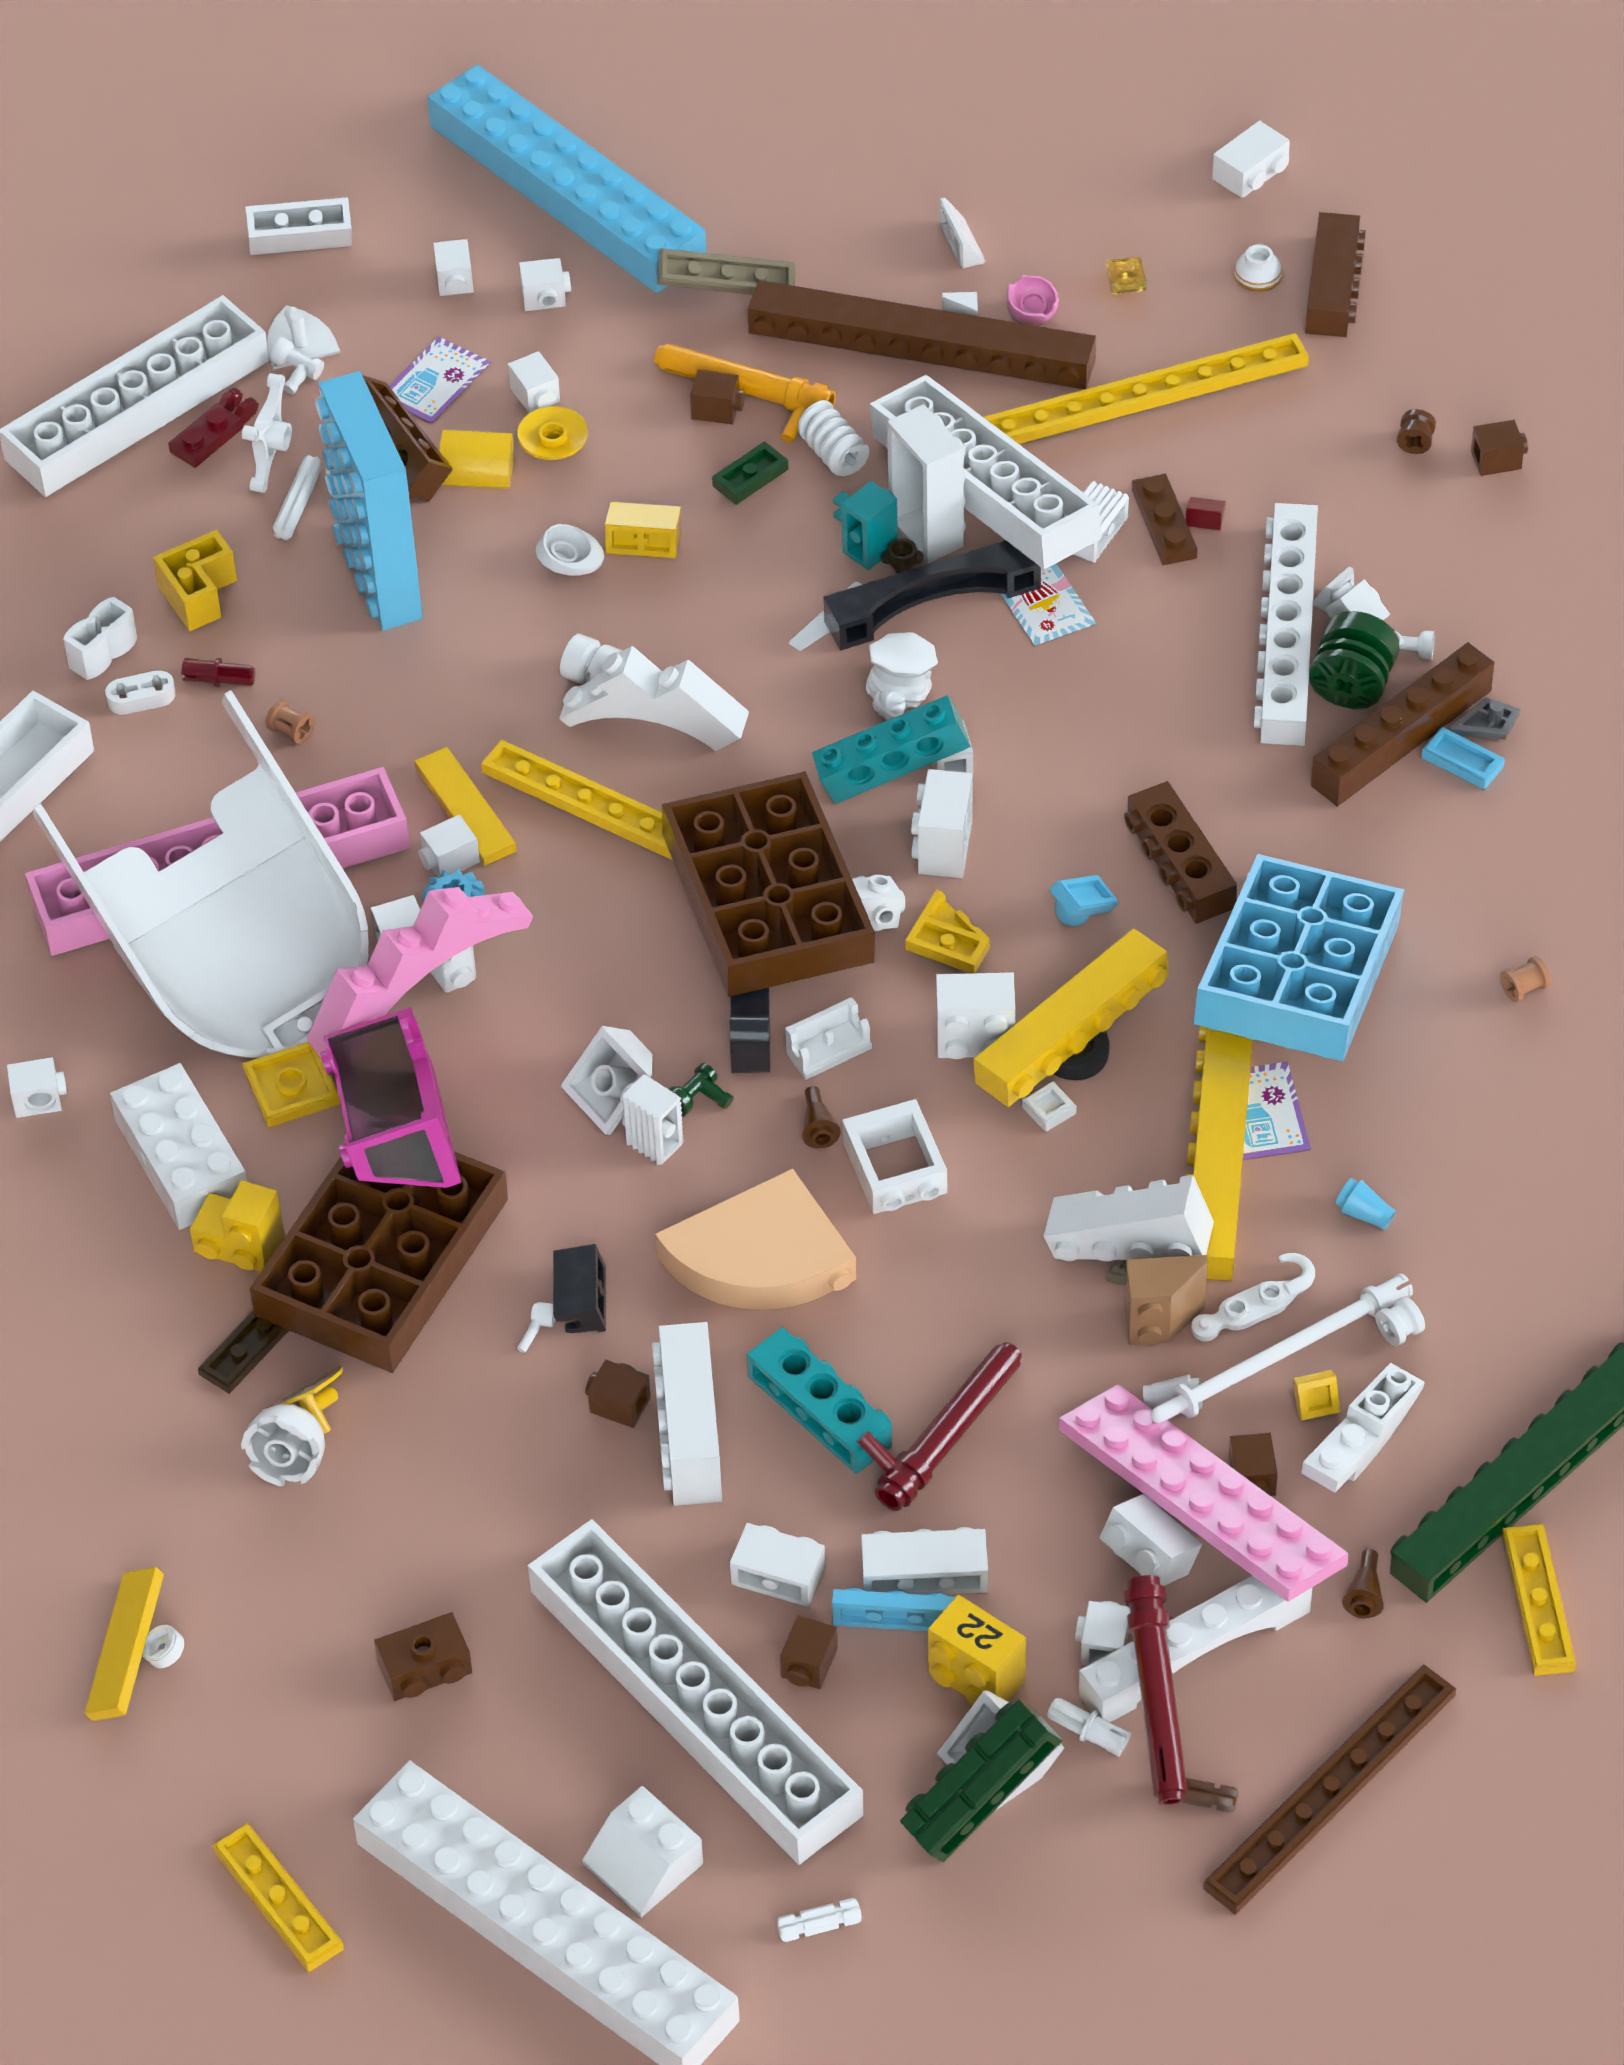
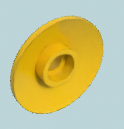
(552, 433)

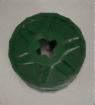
(1354, 660)

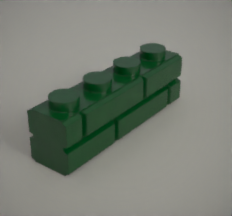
(980, 1779)

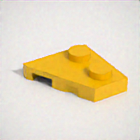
(947, 936)

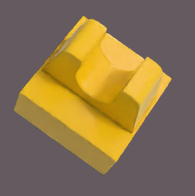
(1316, 1395)

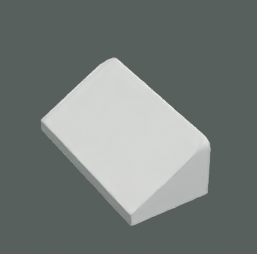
(959, 235)

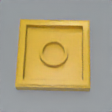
(290, 1084)

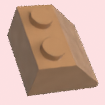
(1163, 1296)

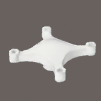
(268, 433)

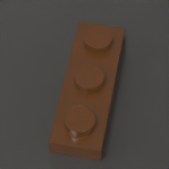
(1164, 519)

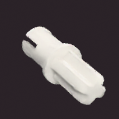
(1089, 1726)

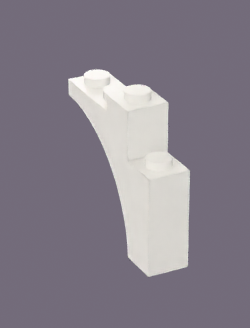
(675, 698)

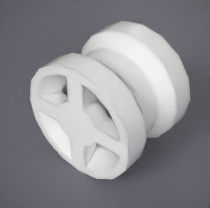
(1400, 1321)

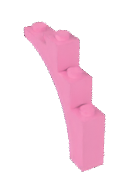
(404, 955)

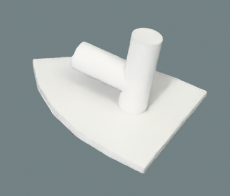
(306, 333)

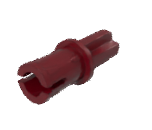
(217, 672)

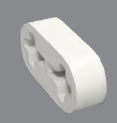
(140, 692)

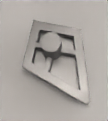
(1487, 720)

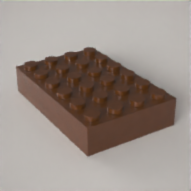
(767, 884)
(376, 1259)

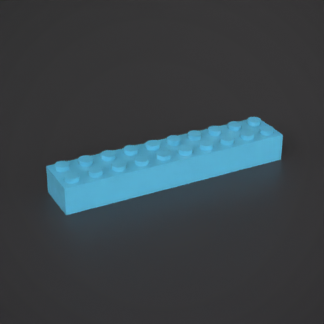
(561, 174)

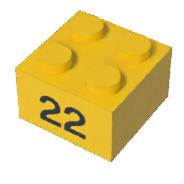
(975, 1652)

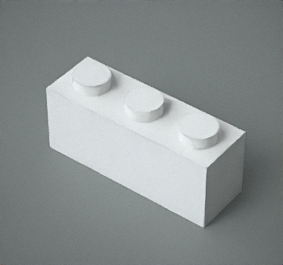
(298, 226)
(926, 1561)

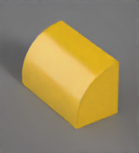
(478, 458)

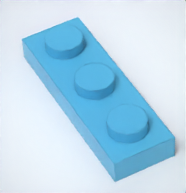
(887, 1610)

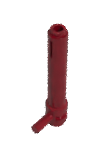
(914, 1467)
(1149, 1625)

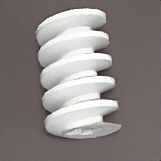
(833, 439)

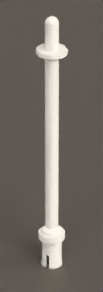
(1371, 1301)

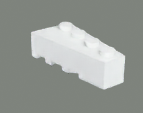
(1130, 1223)

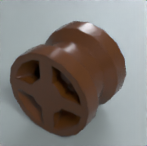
(1416, 431)

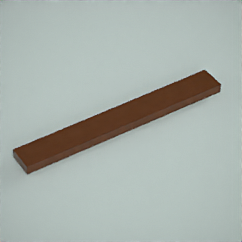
(1329, 1789)

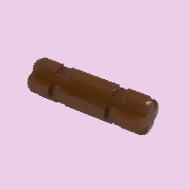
(1204, 1794)

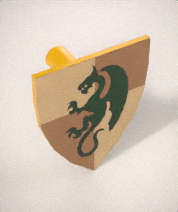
(312, 1403)

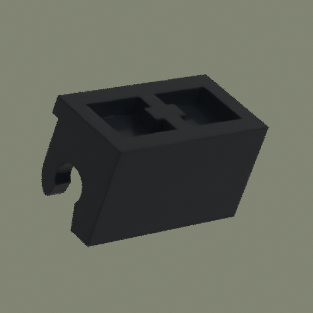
(579, 1288)

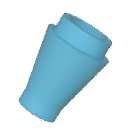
(1364, 1204)

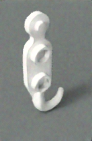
(1256, 1302)

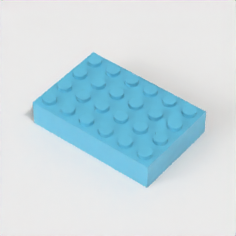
(369, 500)
(1299, 957)

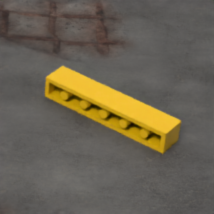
(1071, 1018)

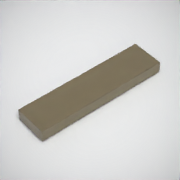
(720, 272)

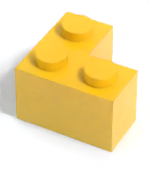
(192, 576)
(240, 1228)

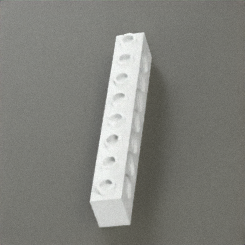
(1288, 626)

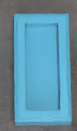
(1463, 758)

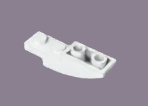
(1365, 1429)

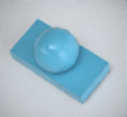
(1081, 898)

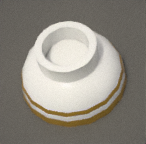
(1258, 269)

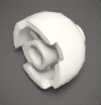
(284, 1444)

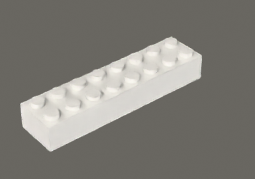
(134, 395)
(1003, 480)

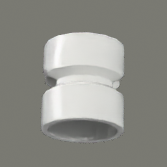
(584, 658)

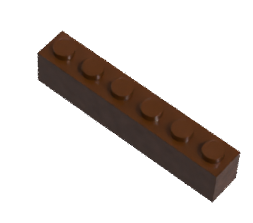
(1402, 724)

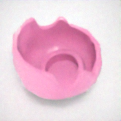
(1032, 300)

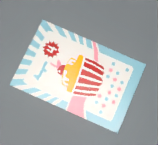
(1050, 610)

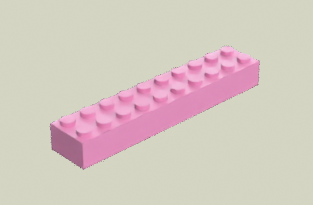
(353, 814)

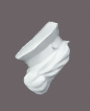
(900, 673)

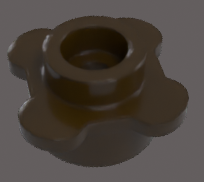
(902, 555)

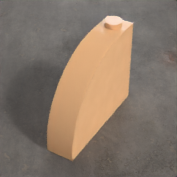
(759, 1249)

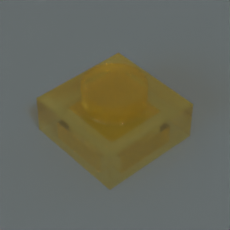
(1126, 275)

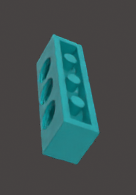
(891, 749)
(798, 1394)

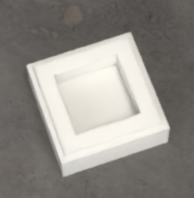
(1049, 1106)

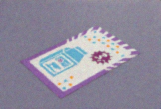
(437, 378)
(1273, 1114)

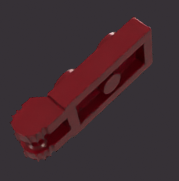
(213, 428)

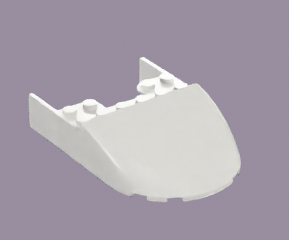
(242, 928)

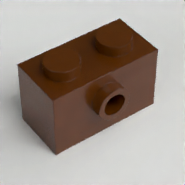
(423, 1656)

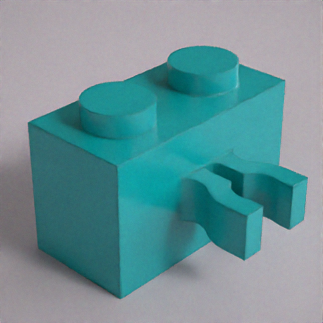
(867, 523)

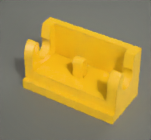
(642, 530)

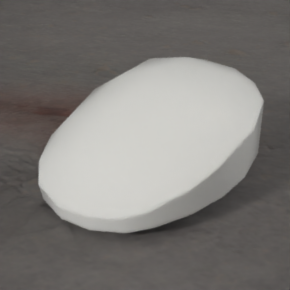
(569, 550)

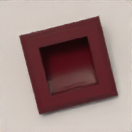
(1205, 513)

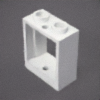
(888, 1126)

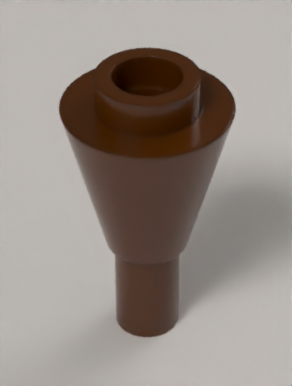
(819, 1126)
(1364, 1593)

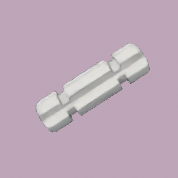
(818, 1919)

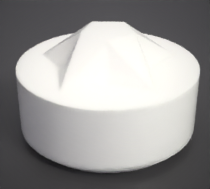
(163, 1646)

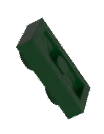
(750, 473)

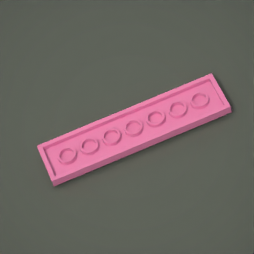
(1204, 1493)

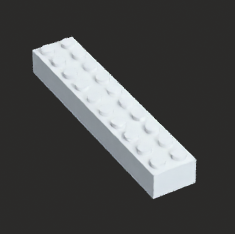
(696, 1691)
(546, 1919)

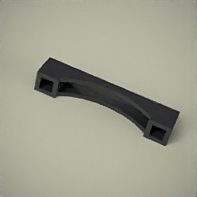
(861, 610)

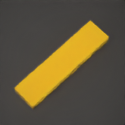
(461, 797)
(1538, 1600)
(124, 1644)
(278, 1897)

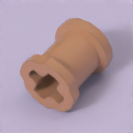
(290, 721)
(1525, 978)

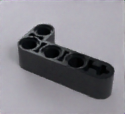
(750, 1032)

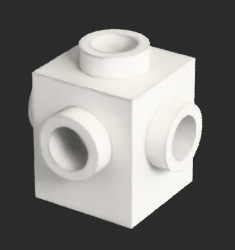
(881, 900)

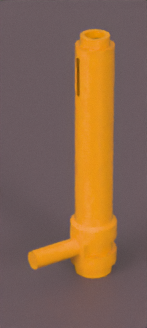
(793, 393)

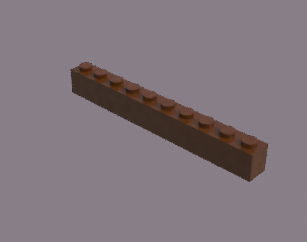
(922, 334)

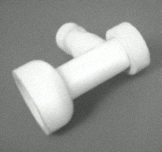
(284, 353)
(1423, 644)

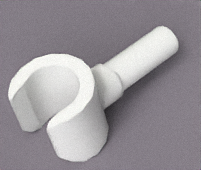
(540, 1316)

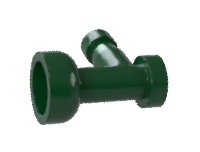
(703, 1082)

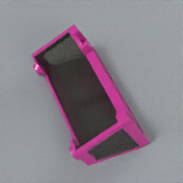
(390, 1103)

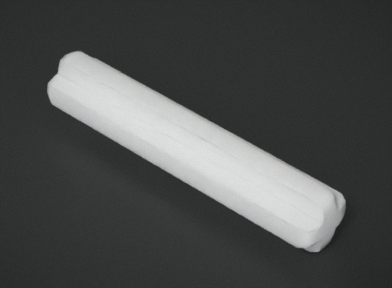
(297, 497)

